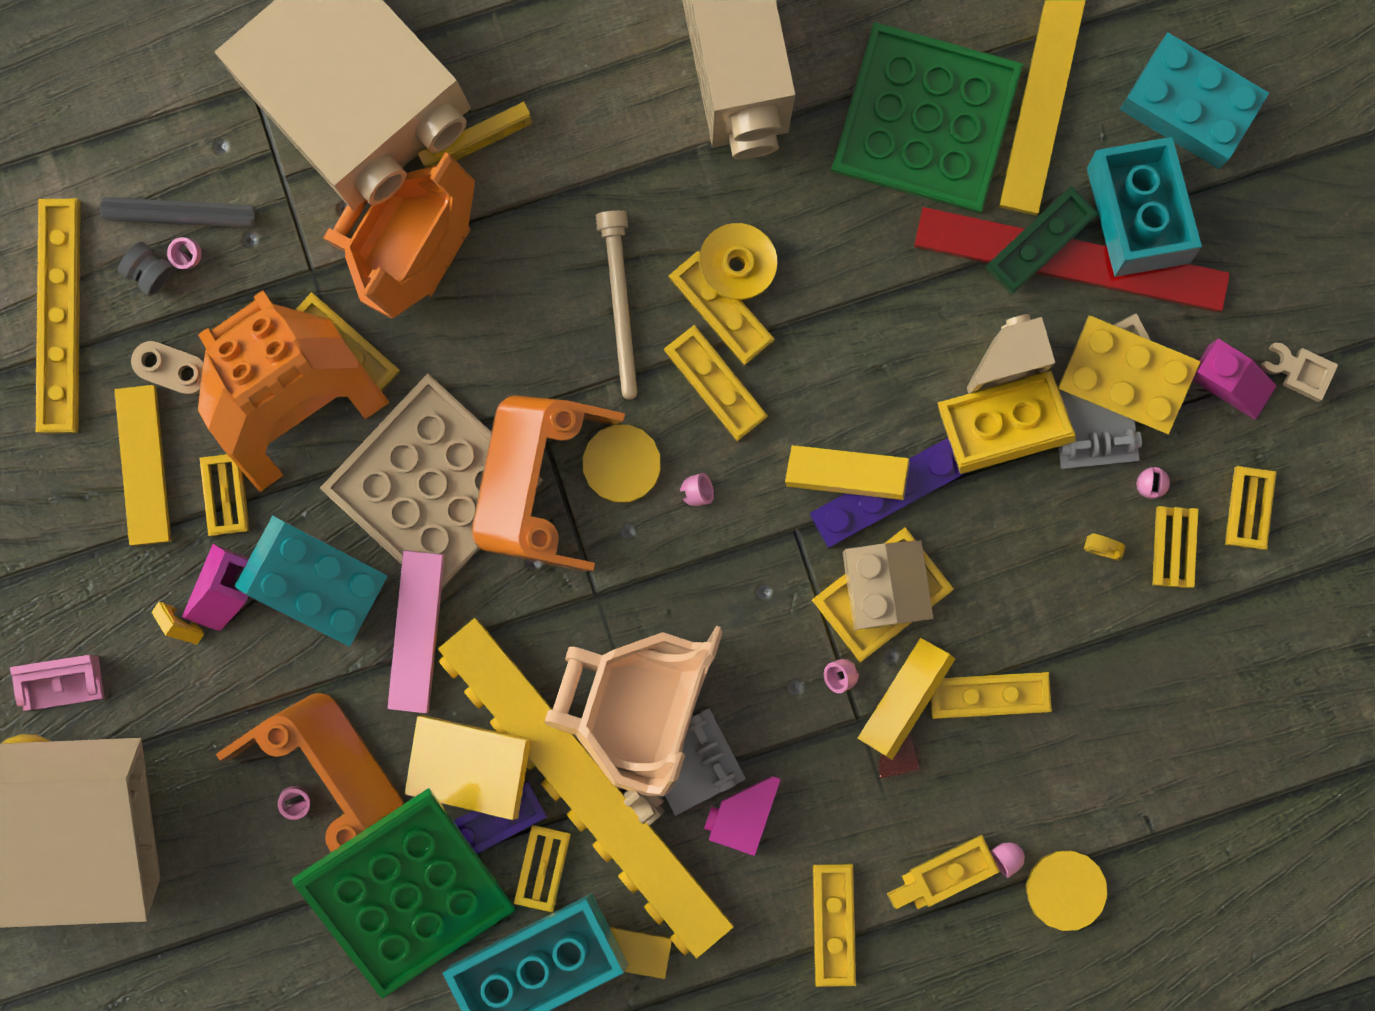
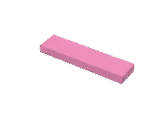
(416, 631)

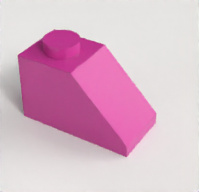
(1234, 378)
(743, 816)

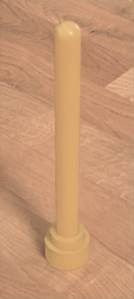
(612, 228)

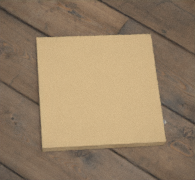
(418, 478)

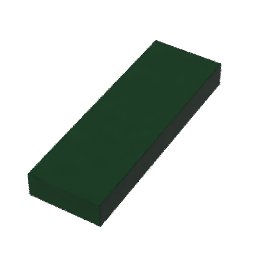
(1041, 240)

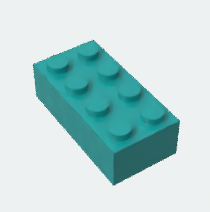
(540, 963)

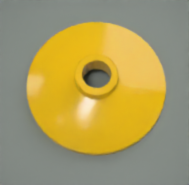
(743, 244)

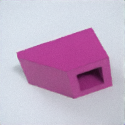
(214, 595)

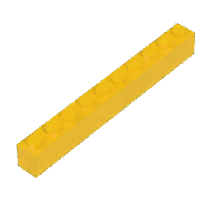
(593, 799)

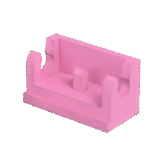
(57, 682)

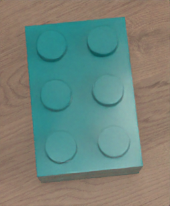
(1194, 101)
(1143, 206)
(310, 581)

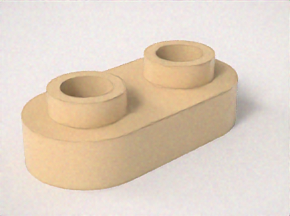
(168, 367)

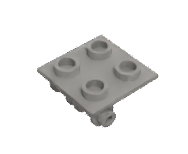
(1100, 435)
(707, 765)

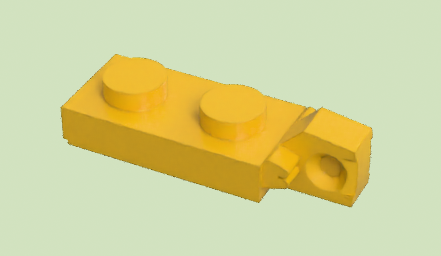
(946, 874)

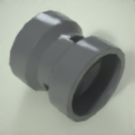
(145, 269)

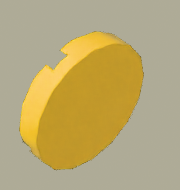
(621, 463)
(1066, 890)

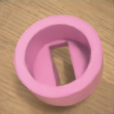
(179, 258)
(1145, 483)
(698, 490)
(832, 677)
(297, 809)
(1008, 858)

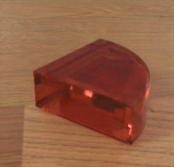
(903, 762)

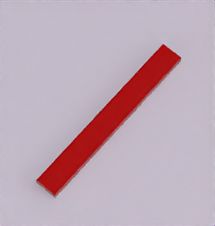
(1075, 262)

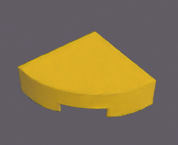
(1104, 547)
(174, 626)

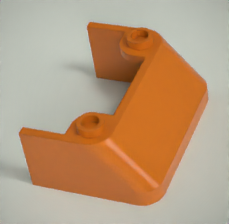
(512, 472)
(337, 756)

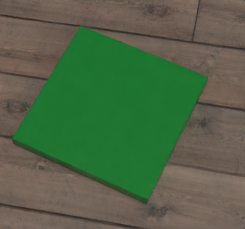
(927, 117)
(404, 893)

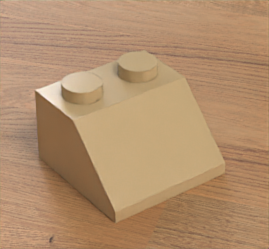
(1014, 354)
(887, 584)

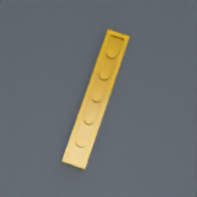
(1041, 106)
(58, 316)

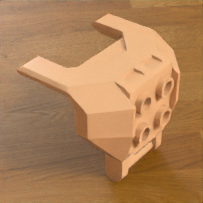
(636, 707)

